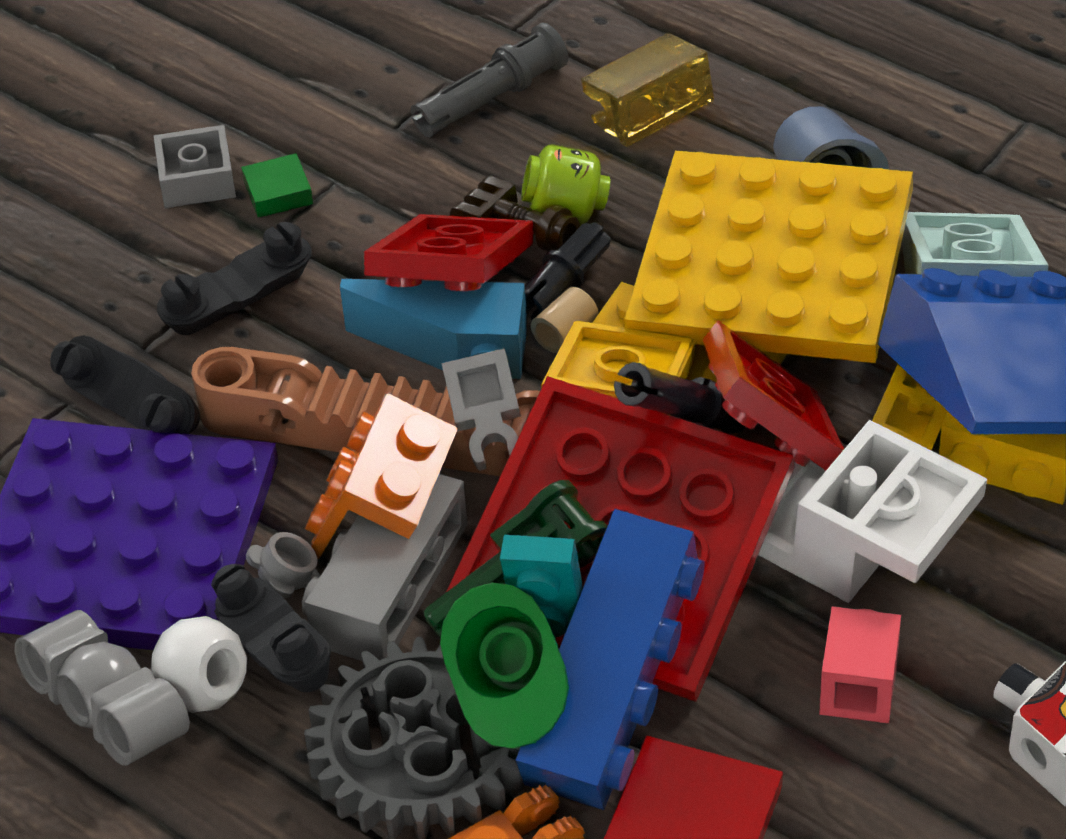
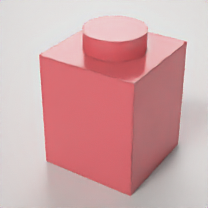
(860, 664)

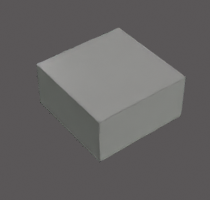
(194, 166)

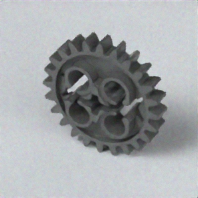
(416, 741)

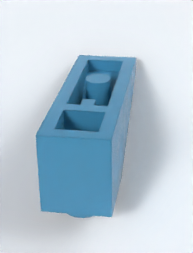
(438, 322)

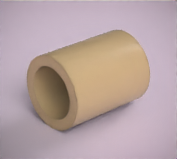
(556, 320)

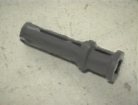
(509, 69)

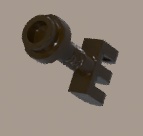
(499, 200)

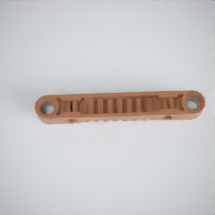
(248, 398)

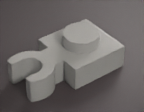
(483, 398)

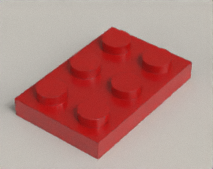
(449, 250)
(768, 394)

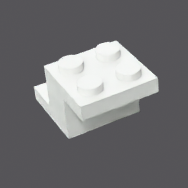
(871, 508)

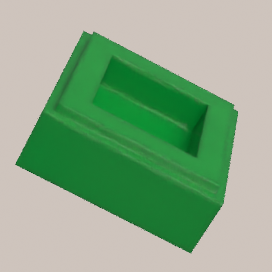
(277, 185)

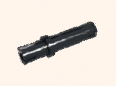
(687, 399)

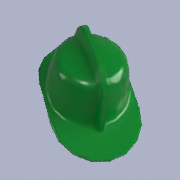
(504, 665)

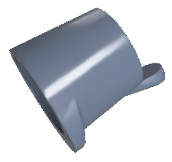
(825, 138)

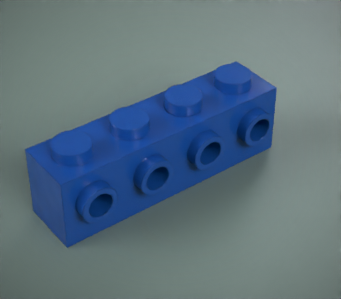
(612, 655)

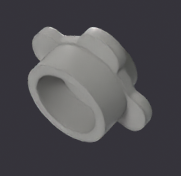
(284, 562)

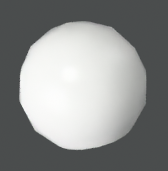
(201, 662)

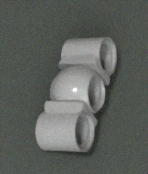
(102, 687)

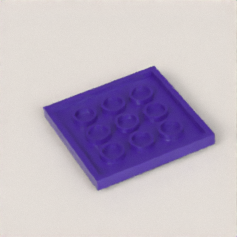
(124, 525)

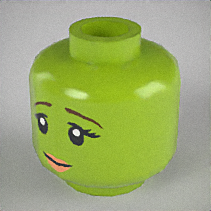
(565, 179)

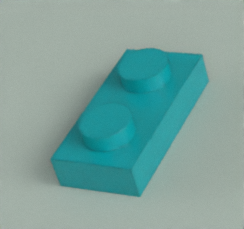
(547, 572)

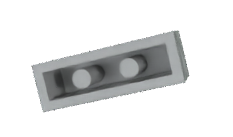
(382, 577)

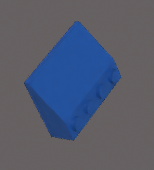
(984, 346)

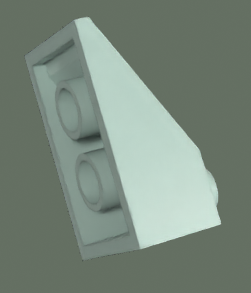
(970, 244)

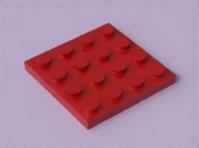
(654, 470)

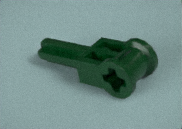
(536, 520)

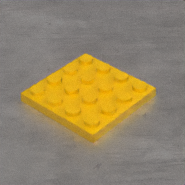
(774, 252)

